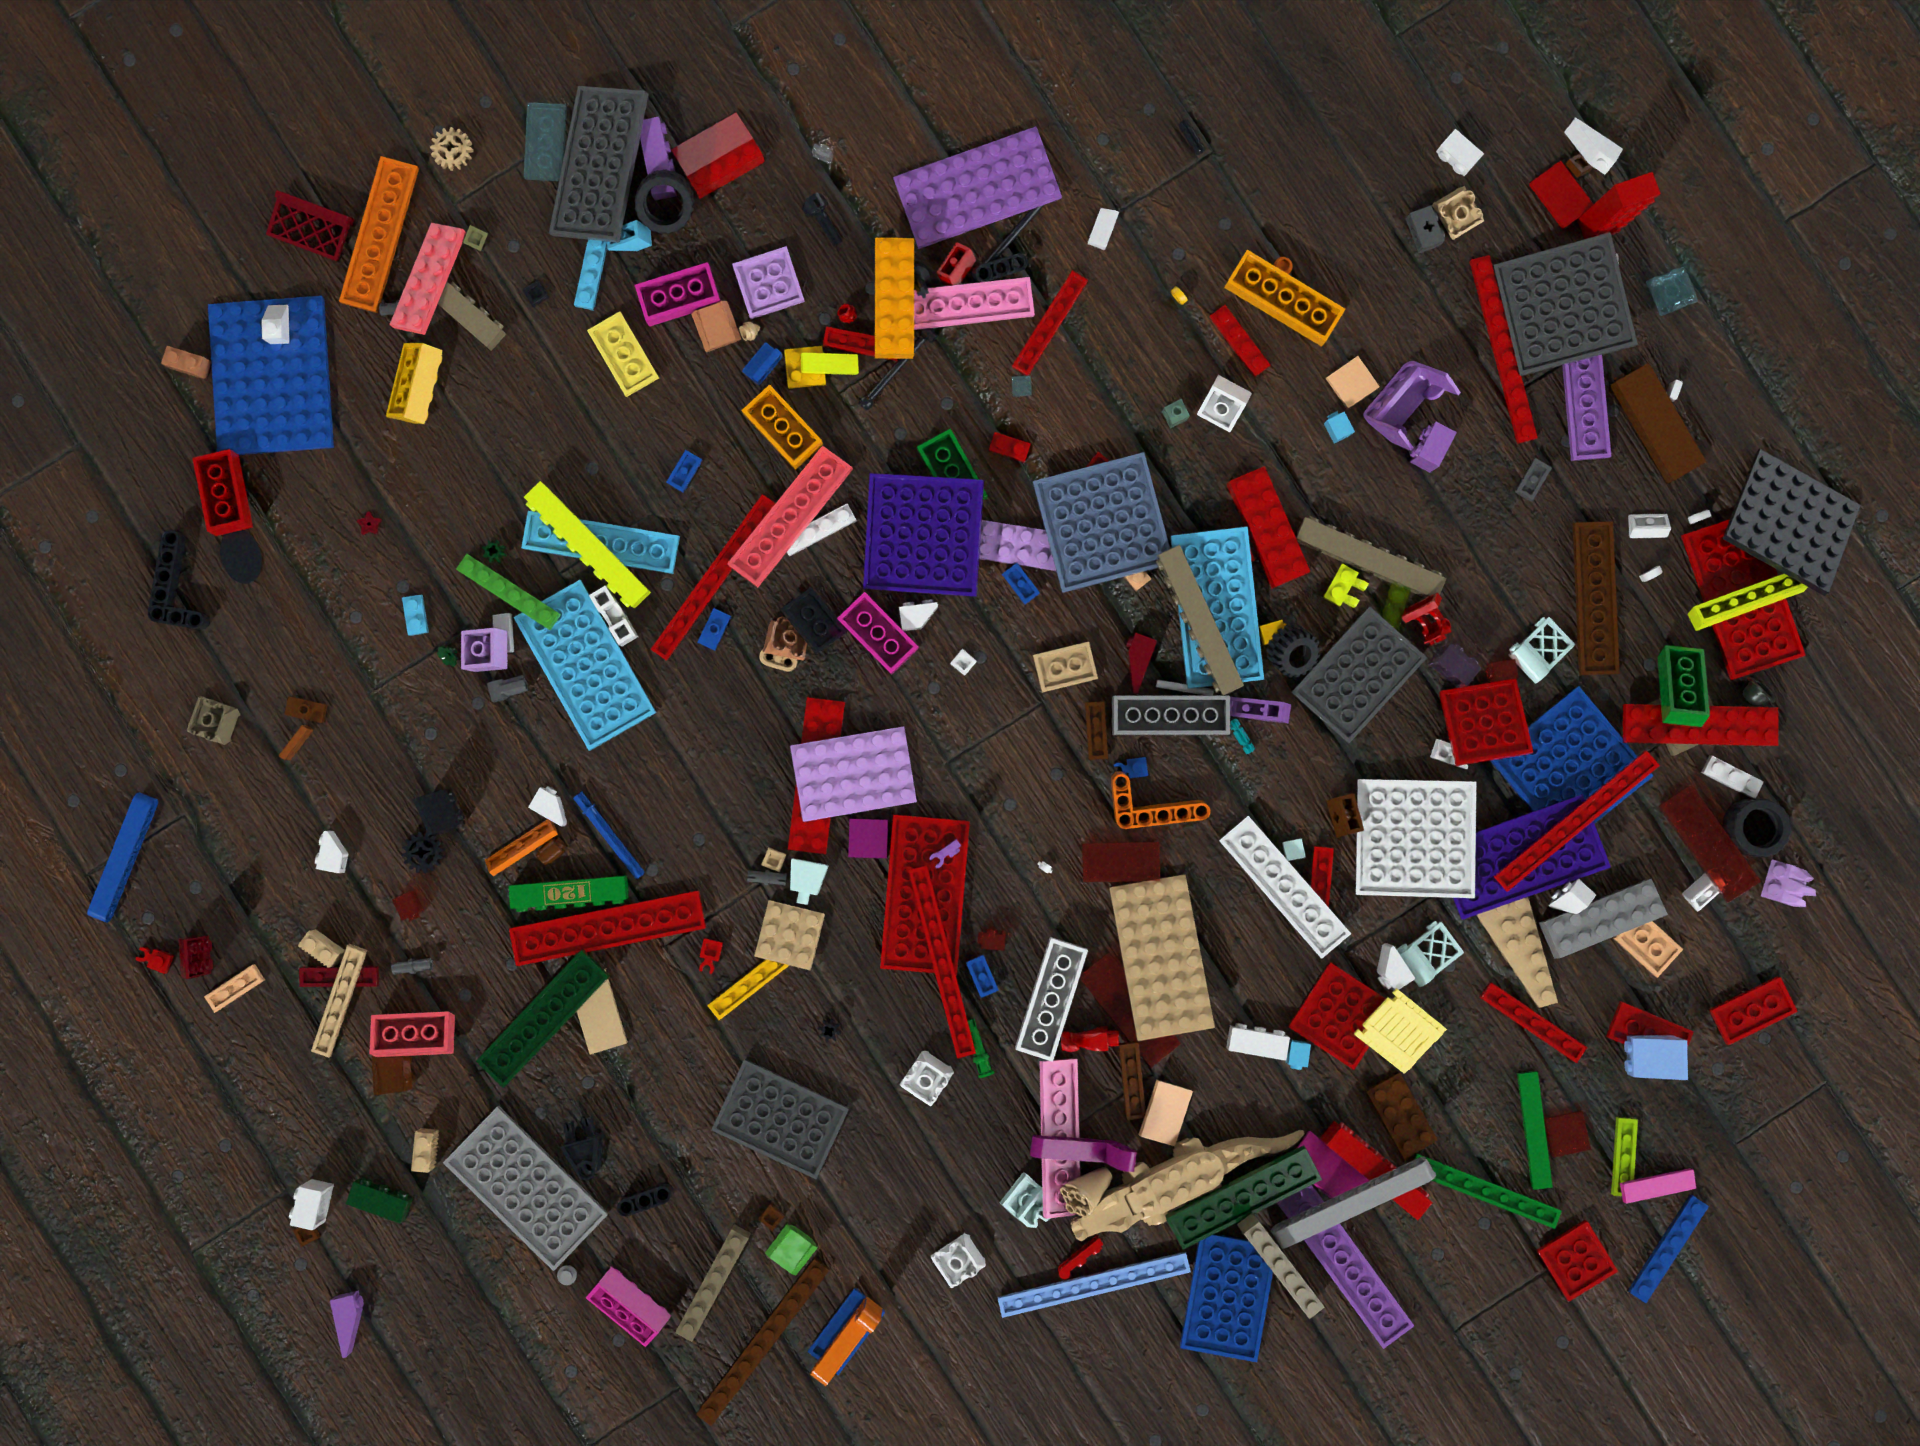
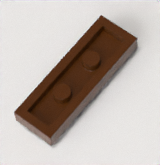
(1096, 730)

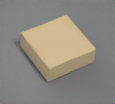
(774, 859)

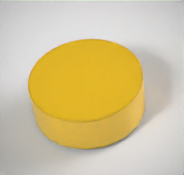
(1178, 295)

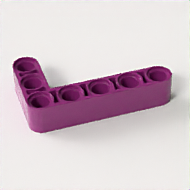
(1084, 1149)

